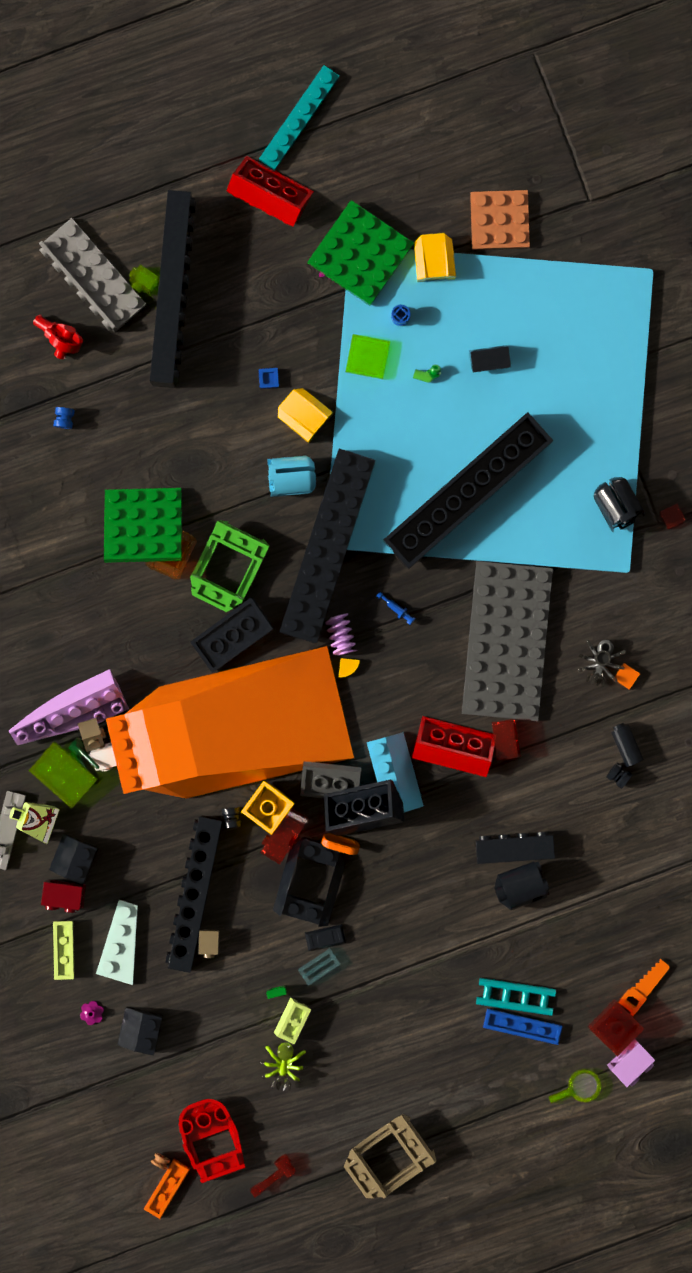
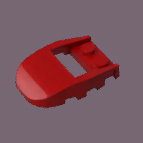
(203, 1120)

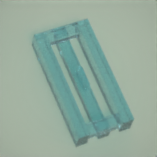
(305, 975)

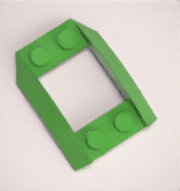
(239, 541)

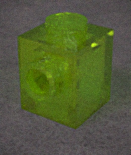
(143, 279)

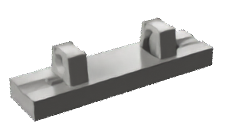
(8, 826)

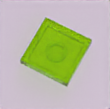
(367, 356)

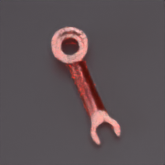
(284, 1168)

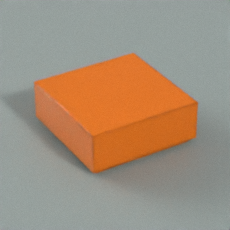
(627, 676)

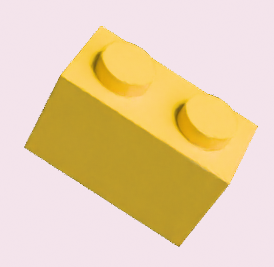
(268, 807)

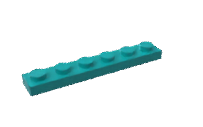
(299, 117)

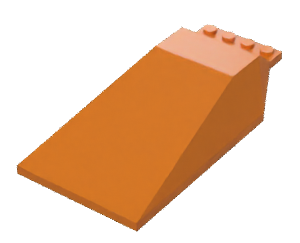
(232, 727)

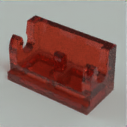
(506, 739)

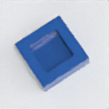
(268, 378)

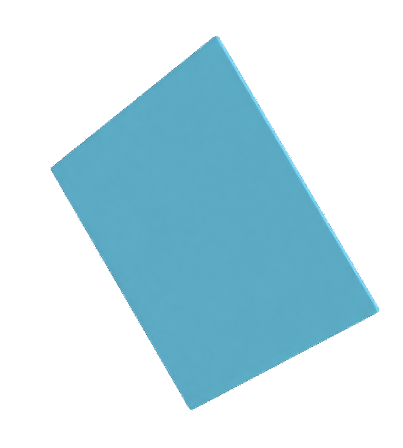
(575, 367)

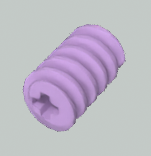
(340, 635)

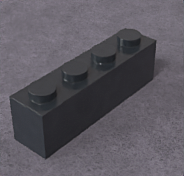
(514, 848)

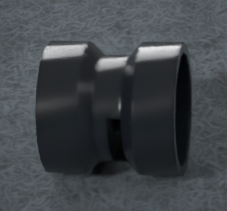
(615, 772)
(231, 813)

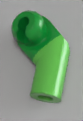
(428, 376)

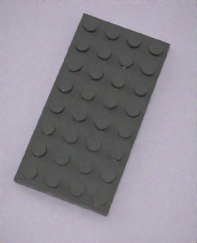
(507, 641)

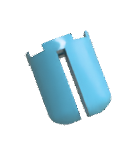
(291, 476)

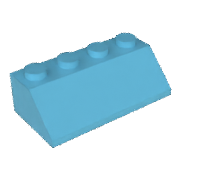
(393, 762)

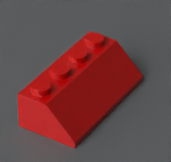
(269, 191)
(454, 746)

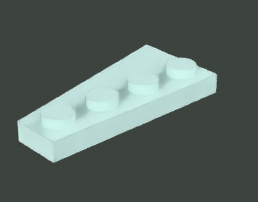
(119, 950)

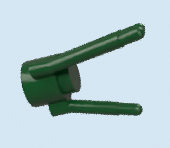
(78, 750)

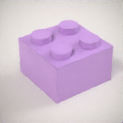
(631, 1063)

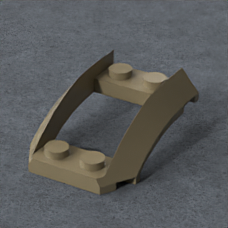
(412, 1144)

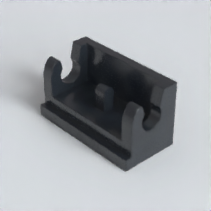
(490, 358)

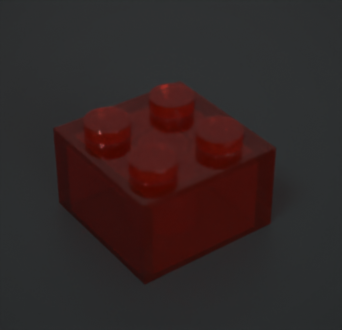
(615, 1027)

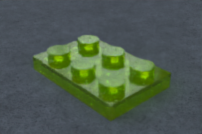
(63, 774)

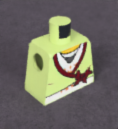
(35, 820)

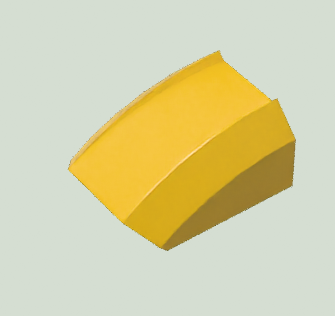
(434, 257)
(303, 413)

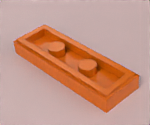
(167, 1188)

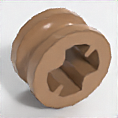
(160, 1161)

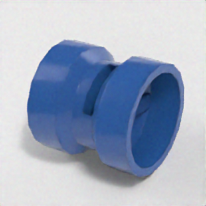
(402, 317)
(63, 418)

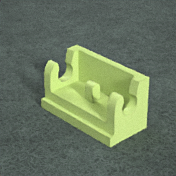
(292, 1021)

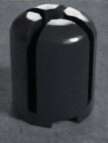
(616, 515)

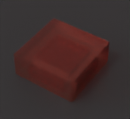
(672, 516)

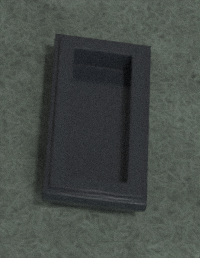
(325, 937)

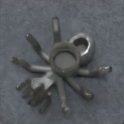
(602, 658)

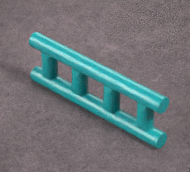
(525, 989)

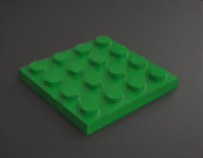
(360, 253)
(143, 525)

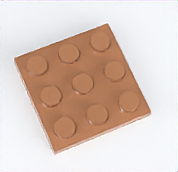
(499, 220)

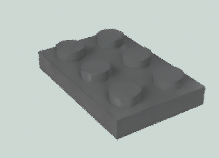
(327, 778)

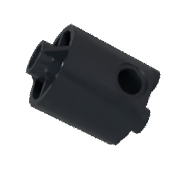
(521, 886)

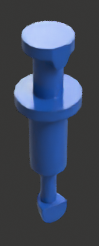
(396, 608)

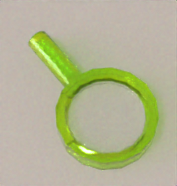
(582, 1085)

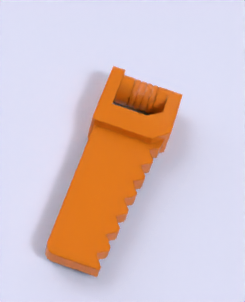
(644, 987)

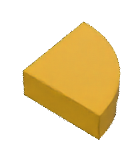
(347, 667)

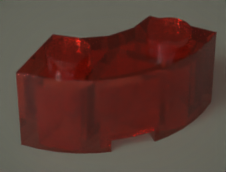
(282, 839)

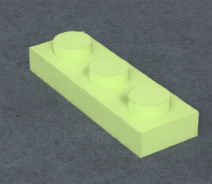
(63, 950)

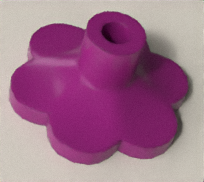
(95, 1009)

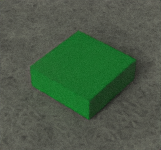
(275, 992)

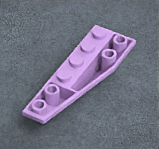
(91, 699)

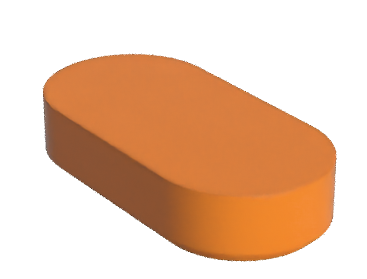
(340, 844)

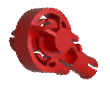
(60, 336)

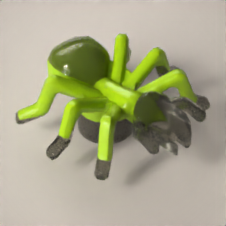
(283, 1062)

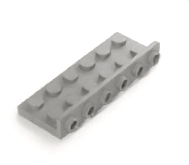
(92, 275)

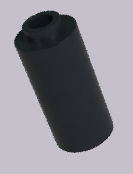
(626, 744)

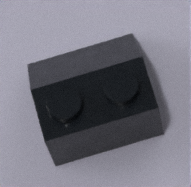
(73, 859)
(140, 1031)

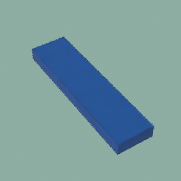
(522, 1026)

